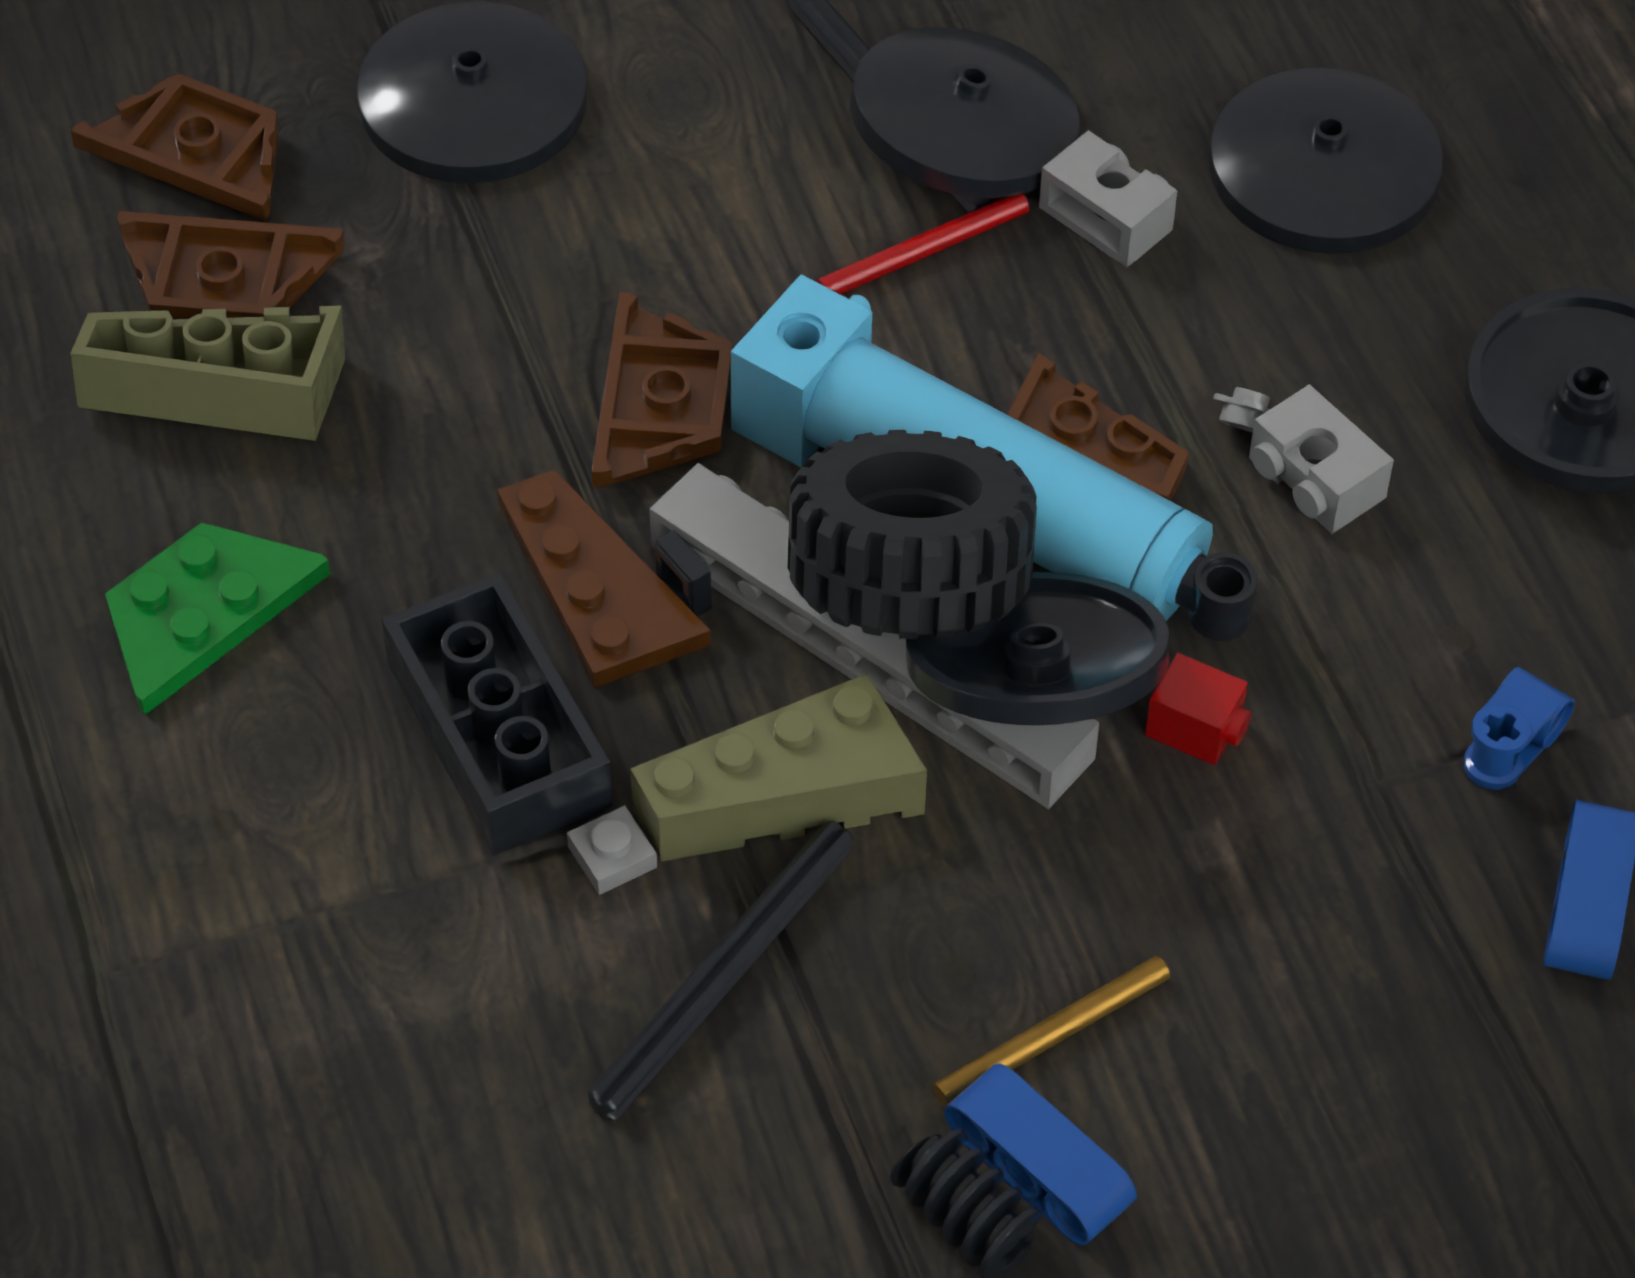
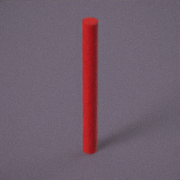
(925, 244)

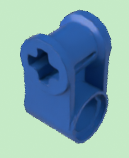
(1515, 729)

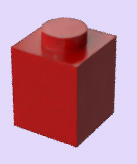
(1198, 709)

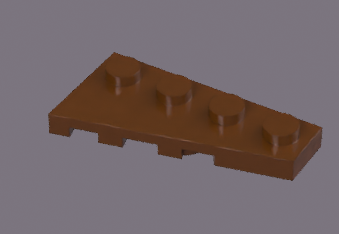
(599, 588)

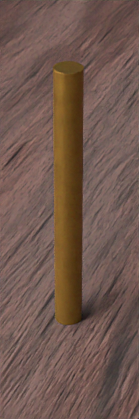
(1057, 1027)

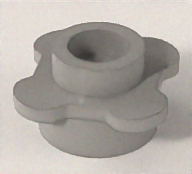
(1242, 408)

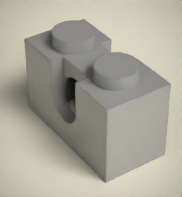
(1098, 179)
(1321, 457)

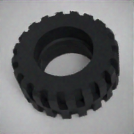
(911, 533)

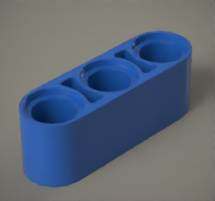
(1592, 891)
(1042, 1154)

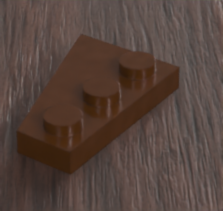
(1096, 431)

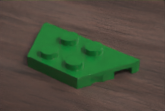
(202, 603)

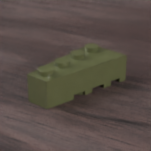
(213, 369)
(781, 773)

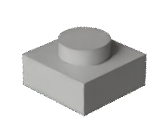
(612, 850)

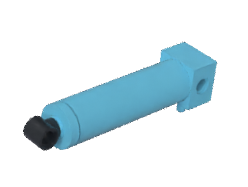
(818, 379)

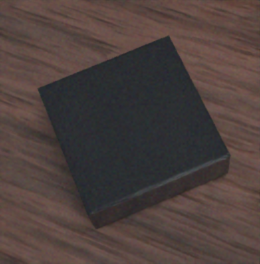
(684, 572)

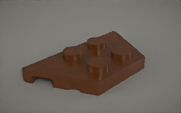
(193, 141)
(224, 263)
(660, 395)

